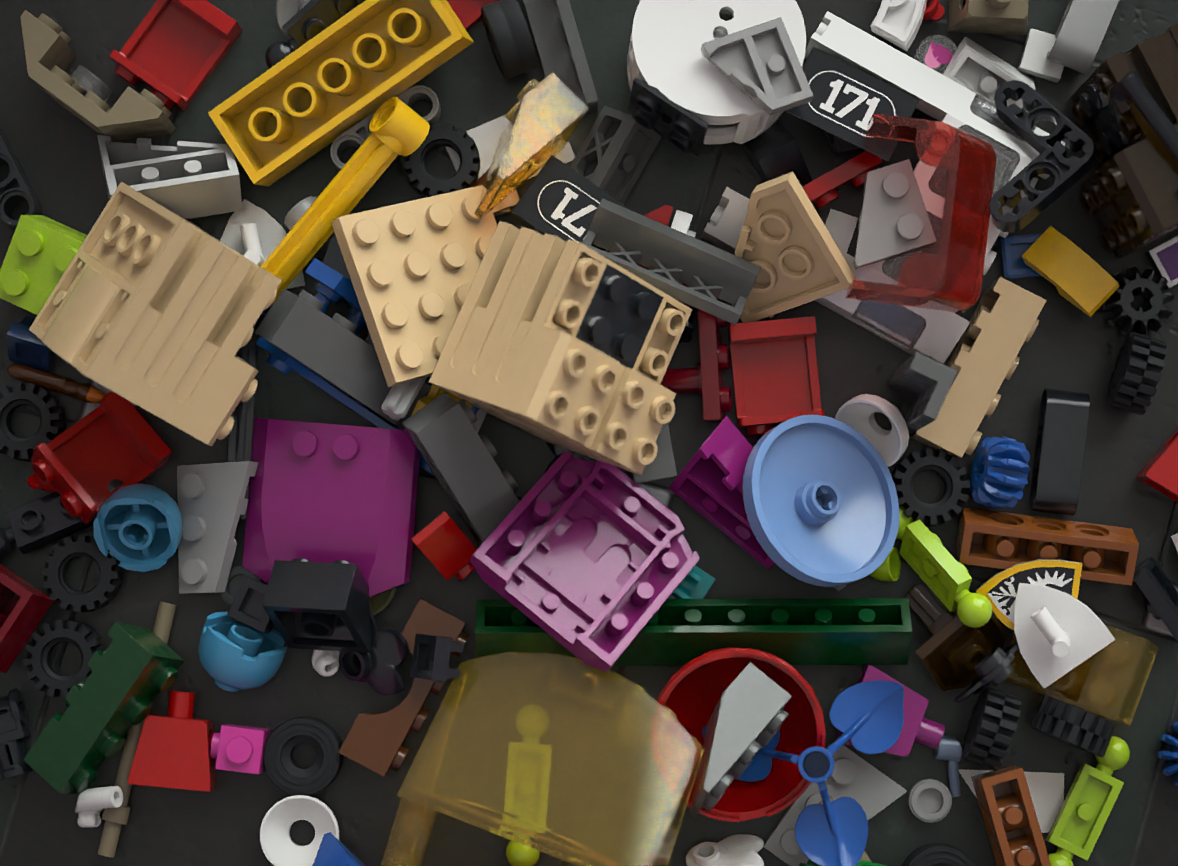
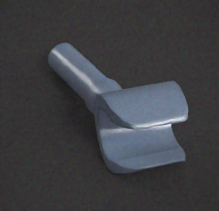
(951, 750)

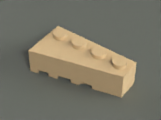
(983, 360)

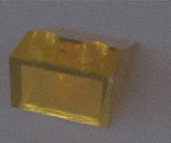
(535, 131)

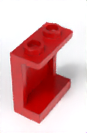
(176, 49)
(774, 372)
(97, 449)

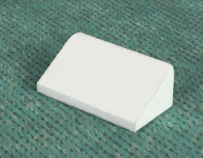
(983, 71)

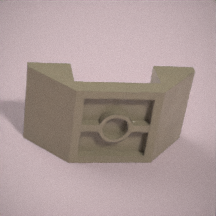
(46, 61)

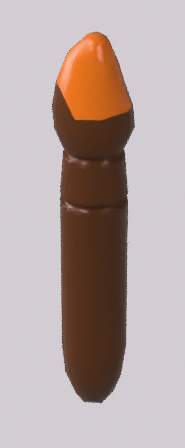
(56, 383)

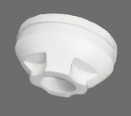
(860, 415)
(276, 828)

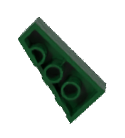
(104, 708)

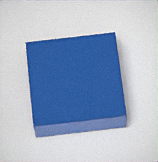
(1011, 258)

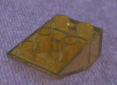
(1104, 684)

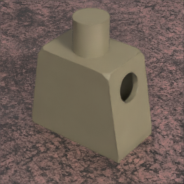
(988, 17)

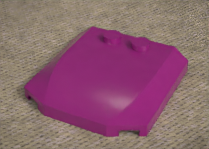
(331, 498)
(587, 558)

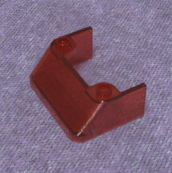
(955, 275)

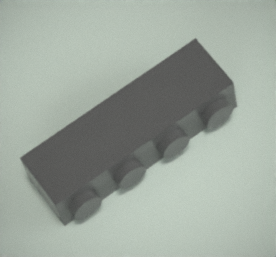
(330, 349)
(463, 464)

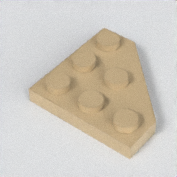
(791, 247)

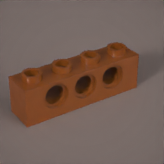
(1008, 539)
(1010, 818)

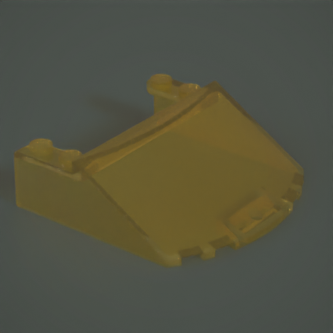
(551, 762)

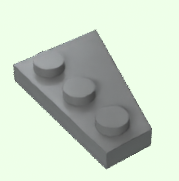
(210, 504)
(850, 778)

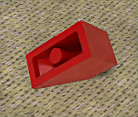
(446, 547)

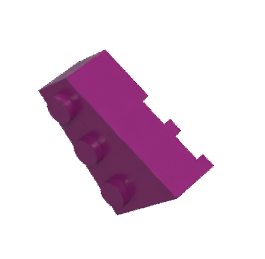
(715, 486)

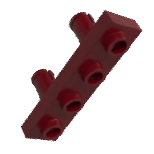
(708, 376)

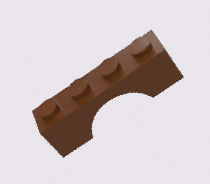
(379, 738)

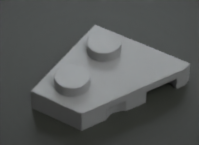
(762, 65)
(891, 216)

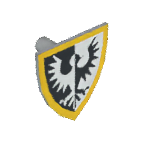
(1003, 586)

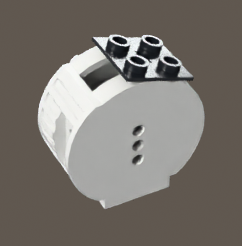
(680, 88)

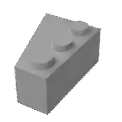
(185, 179)

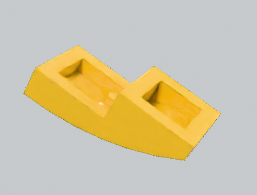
(1070, 270)

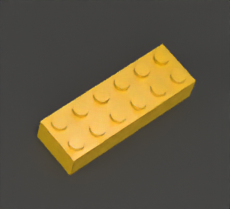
(336, 82)

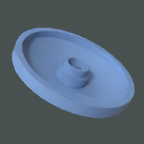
(821, 500)

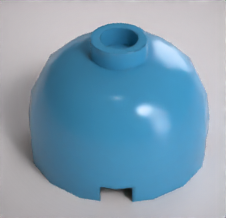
(139, 527)
(238, 653)

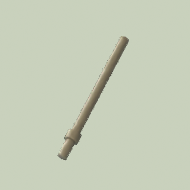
(117, 816)

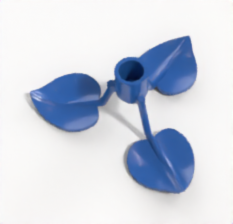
(838, 830)

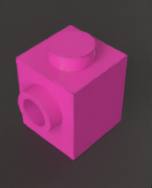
(240, 748)

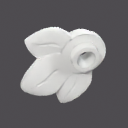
(731, 851)

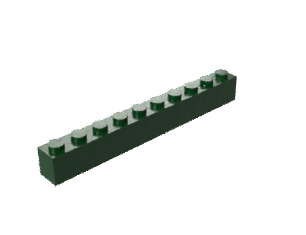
(682, 629)

